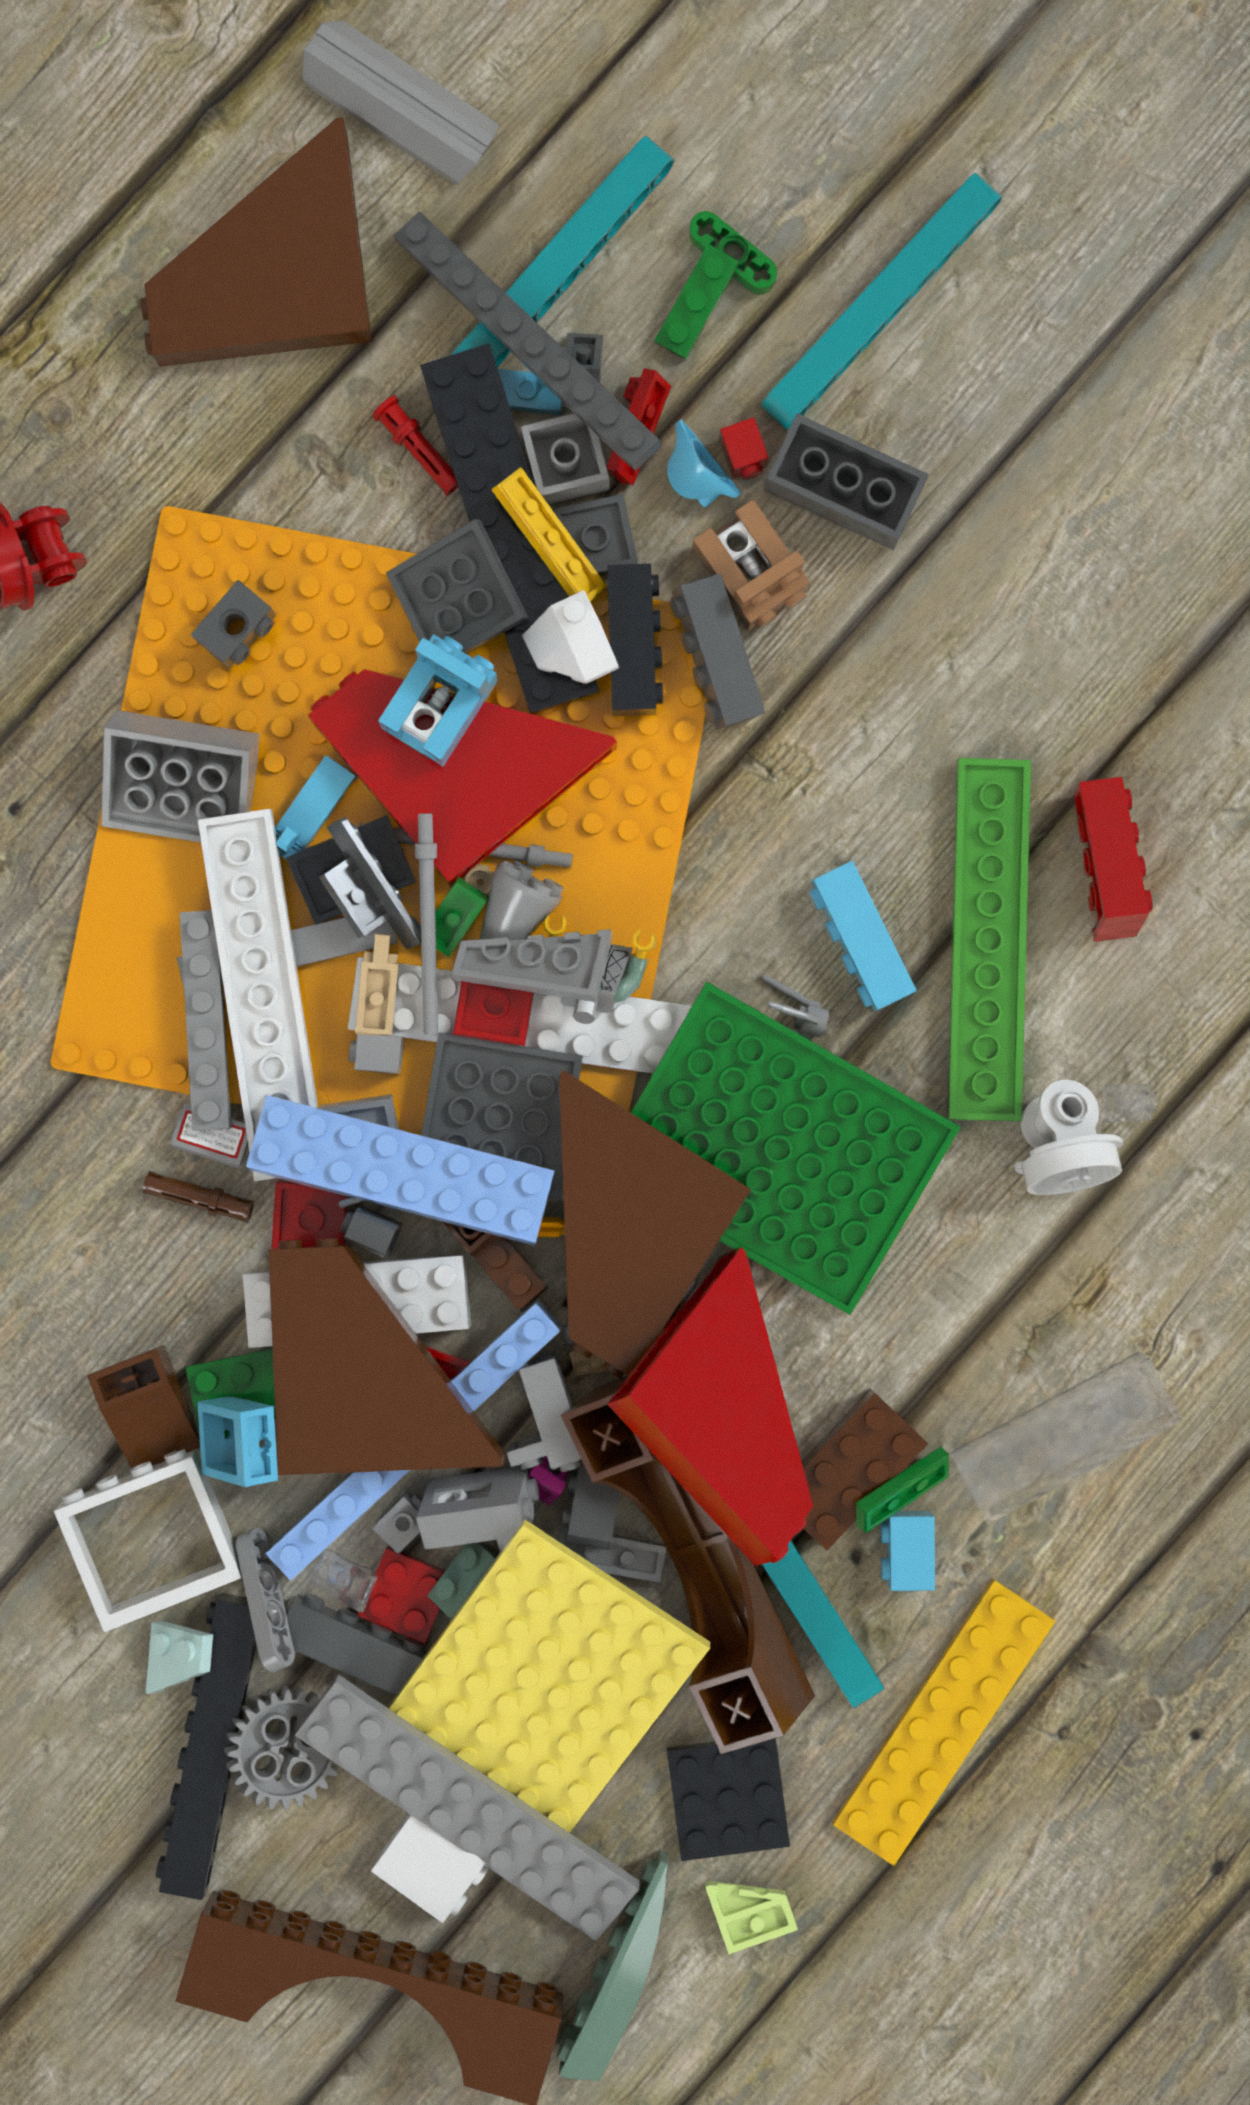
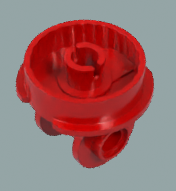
(52, 558)

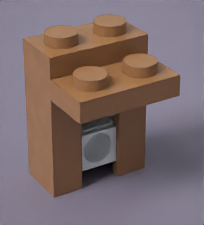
(767, 591)

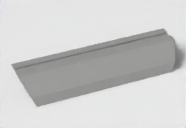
(396, 100)

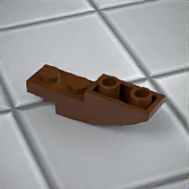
(502, 1264)

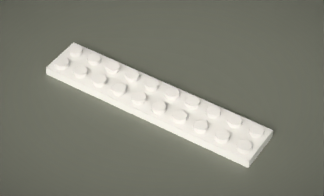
(257, 963)
(626, 1038)

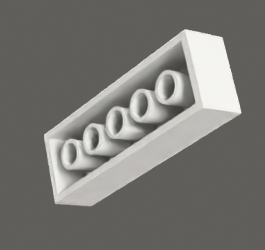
(425, 1291)

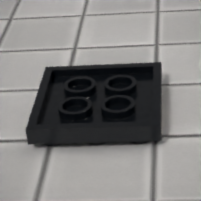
(727, 1799)

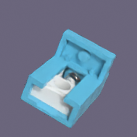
(443, 663)

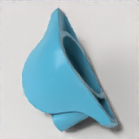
(695, 471)

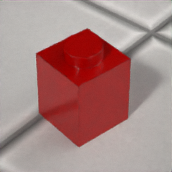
(744, 449)

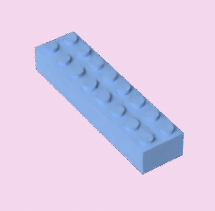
(400, 1170)

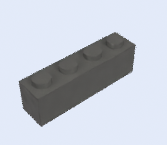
(717, 651)
(352, 1645)

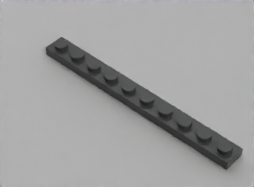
(528, 341)

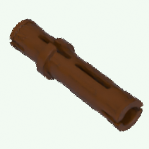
(190, 1194)

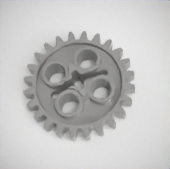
(253, 1742)

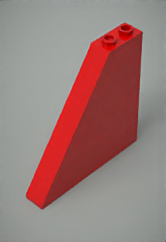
(489, 788)
(718, 1414)

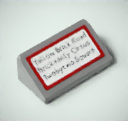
(218, 1145)

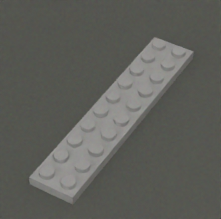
(467, 1808)

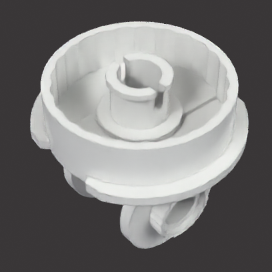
(1065, 1142)

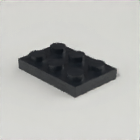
(315, 860)

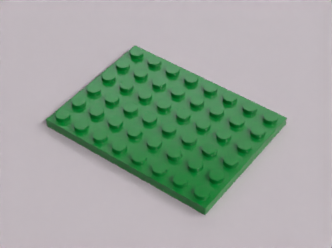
(811, 1135)

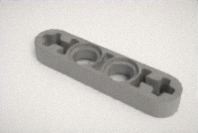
(271, 1637)

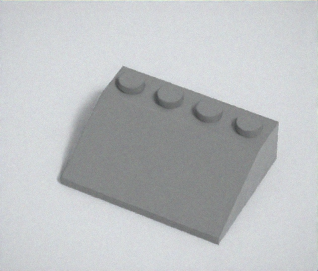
(173, 773)

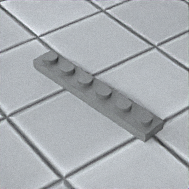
(205, 1022)

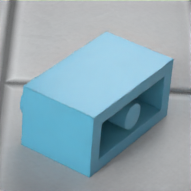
(909, 1551)

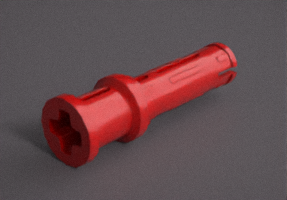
(407, 433)

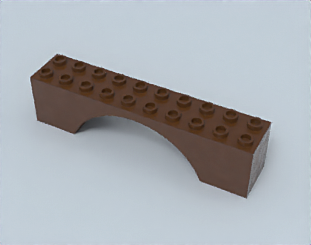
(750, 1676)
(494, 2020)

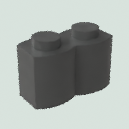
(371, 1231)

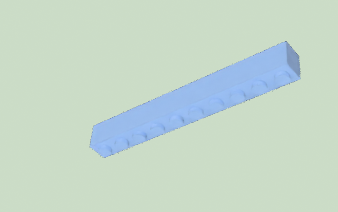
(362, 1489)

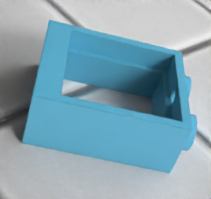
(237, 1456)

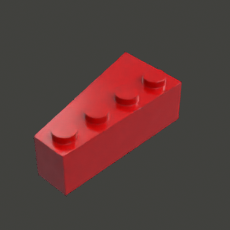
(1112, 858)

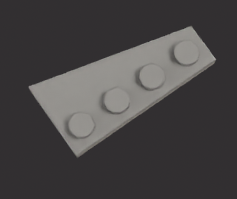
(550, 966)

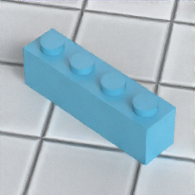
(862, 936)

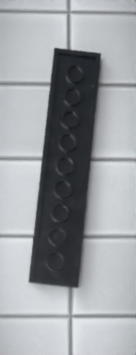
(482, 454)

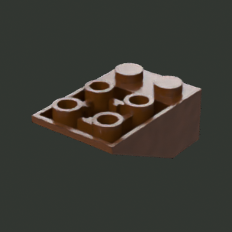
(145, 1407)

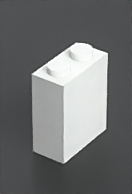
(428, 1868)

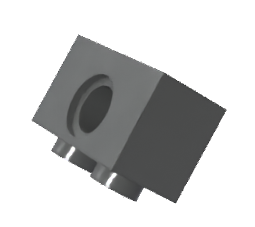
(236, 604)

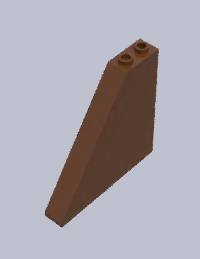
(270, 271)
(635, 1224)
(356, 1377)

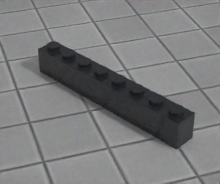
(205, 1778)

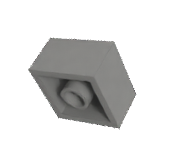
(565, 459)

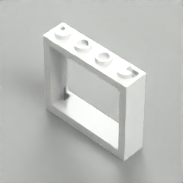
(171, 1593)

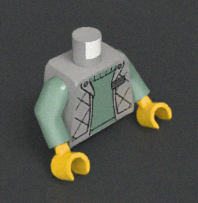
(620, 977)

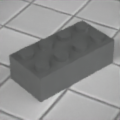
(845, 481)

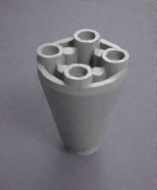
(518, 902)

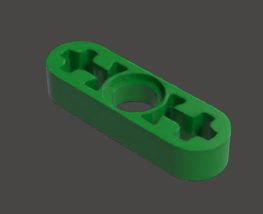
(759, 261)

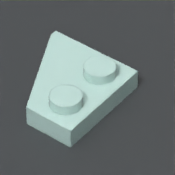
(176, 1655)

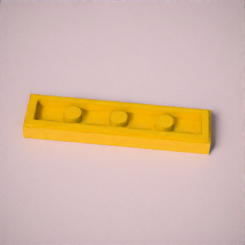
(548, 535)

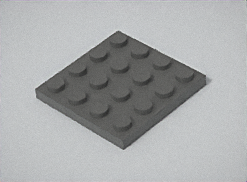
(499, 1100)

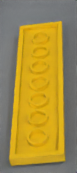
(943, 1722)

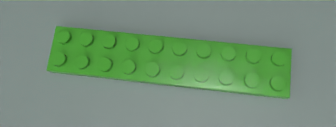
(989, 939)

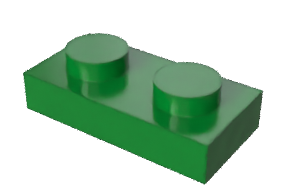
(457, 914)

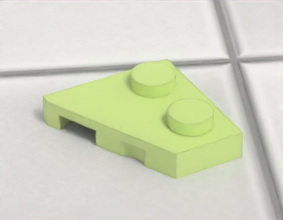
(749, 1914)

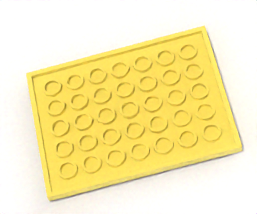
(549, 1675)

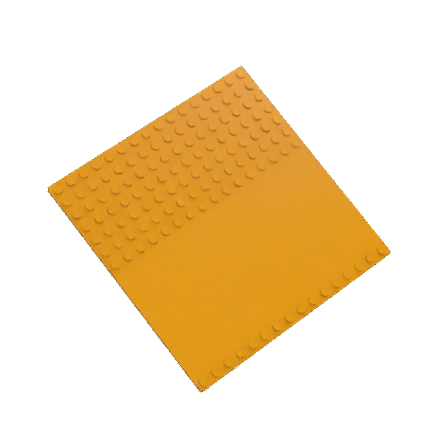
(335, 618)

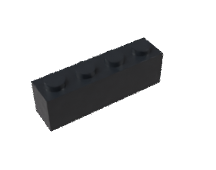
(632, 639)

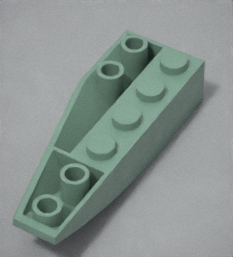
(617, 1982)

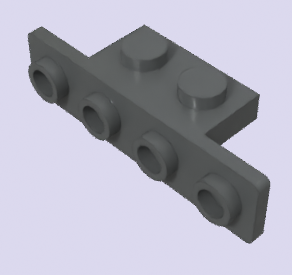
(363, 890)

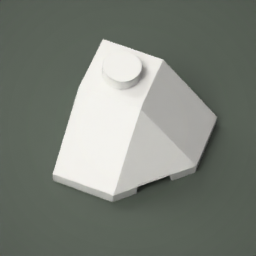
(571, 641)

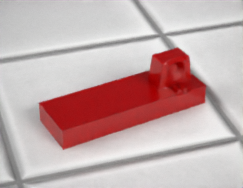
(646, 400)

